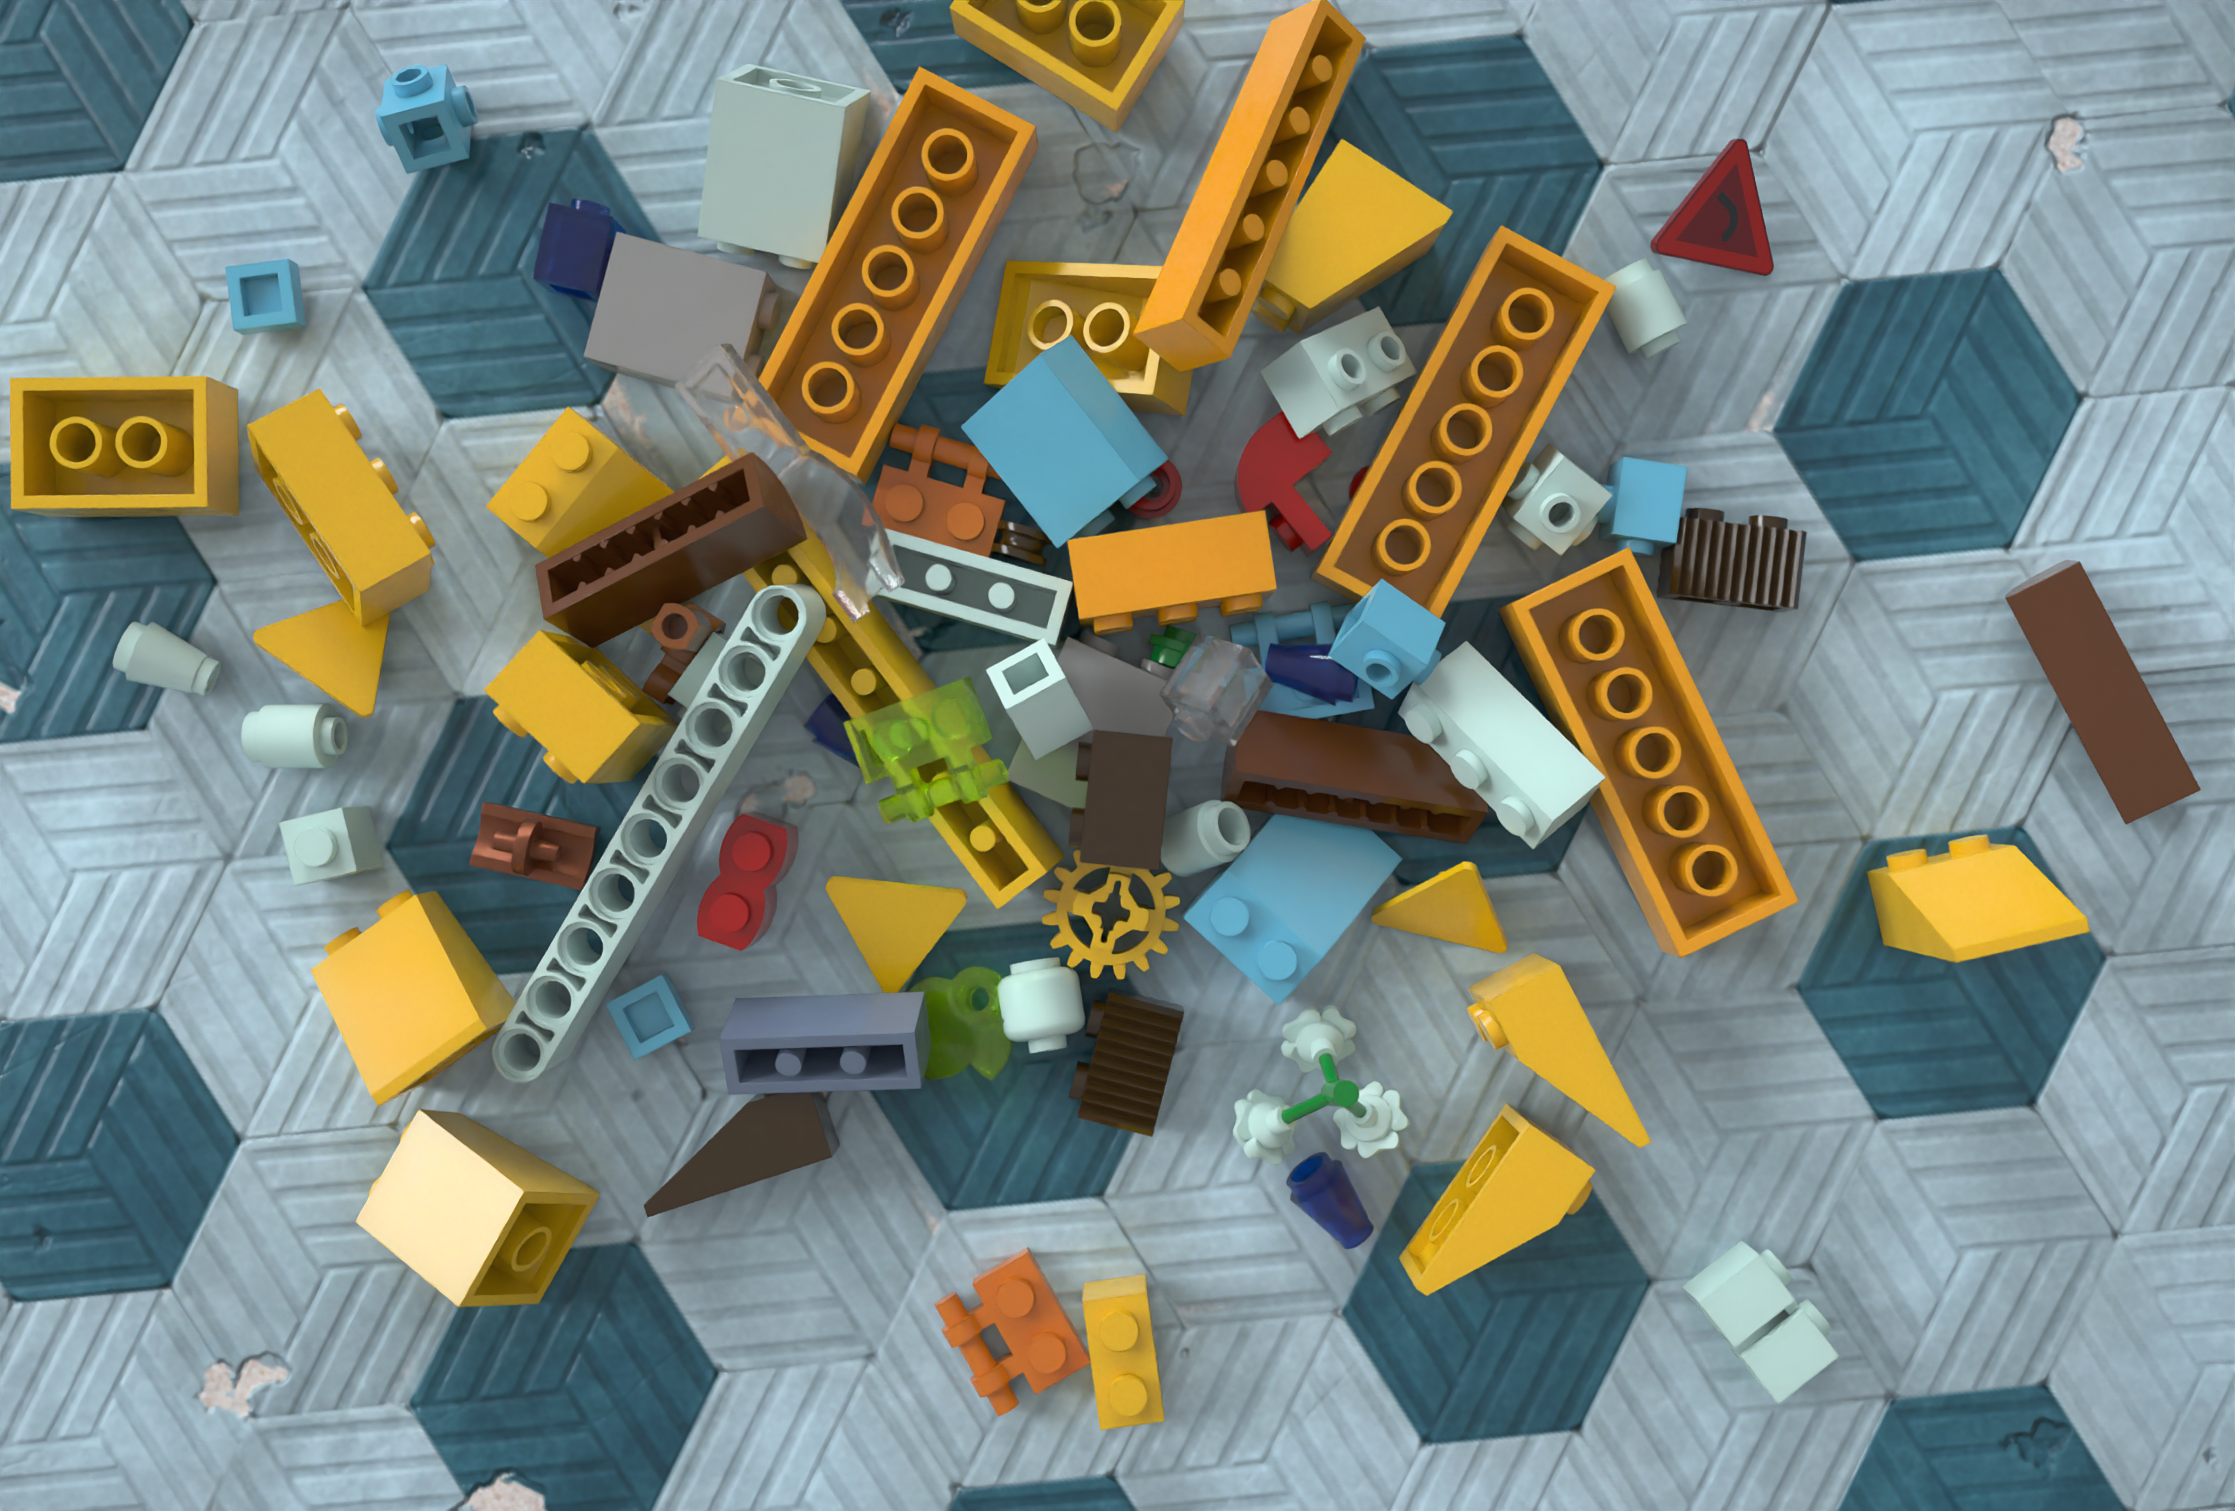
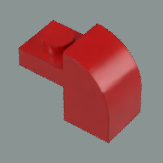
(1266, 479)

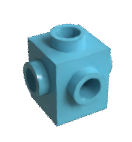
(426, 117)

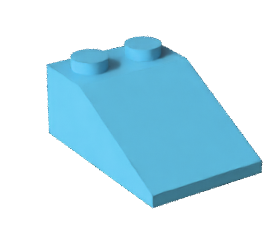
(1290, 897)

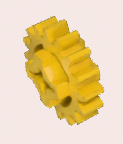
(1139, 918)

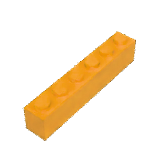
(1250, 187)

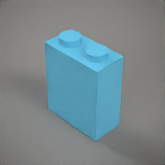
(1066, 443)

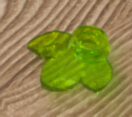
(961, 1032)

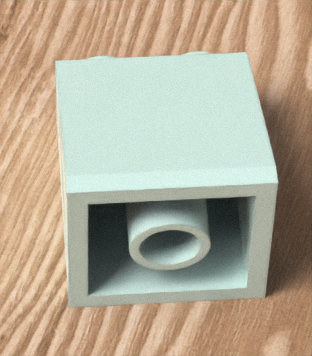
(780, 162)

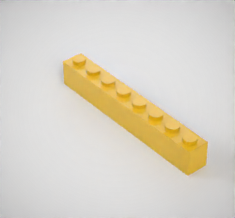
(872, 669)

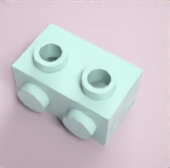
(1339, 373)

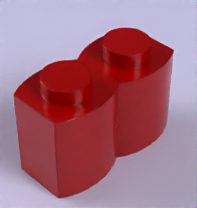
(751, 864)

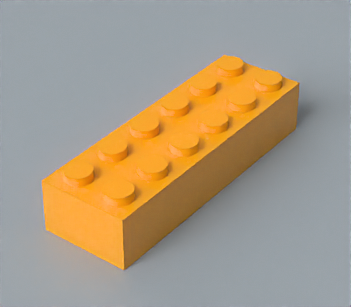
(896, 269)
(1465, 424)
(1668, 781)

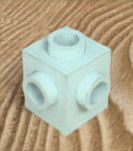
(1553, 502)

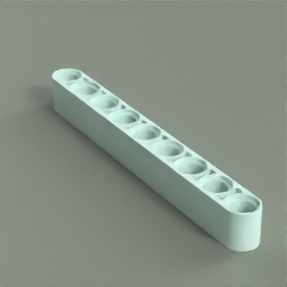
(682, 815)

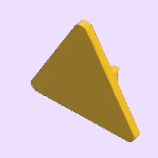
(332, 652)
(1447, 908)
(894, 922)

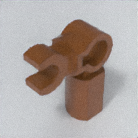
(682, 635)

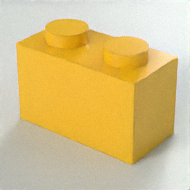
(1122, 1352)

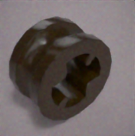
(1021, 543)

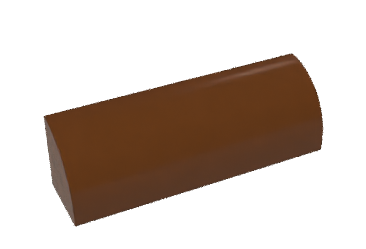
(669, 551)
(2101, 690)
(1348, 778)

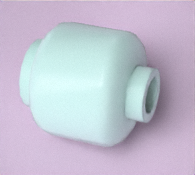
(1041, 1004)

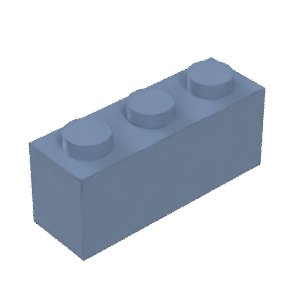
(826, 1043)

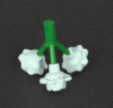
(1368, 1117)

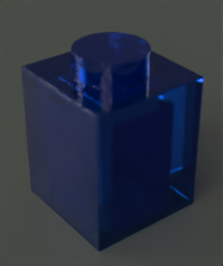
(576, 249)

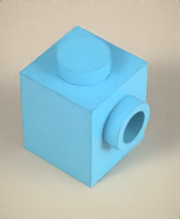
(1642, 505)
(1388, 640)

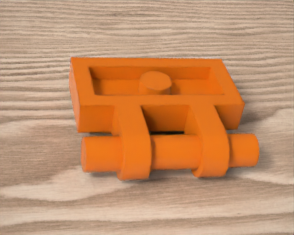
(936, 509)
(1031, 1323)

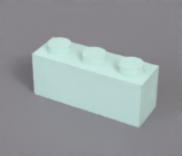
(979, 590)
(1500, 745)

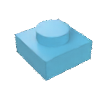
(265, 297)
(650, 1016)

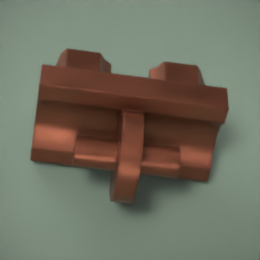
(535, 845)

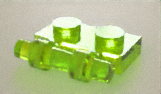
(921, 731)

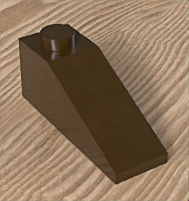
(759, 1142)

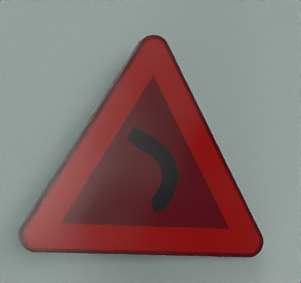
(1720, 218)

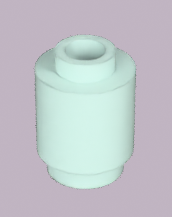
(1644, 309)
(294, 736)
(1204, 837)

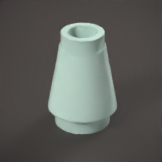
(164, 660)

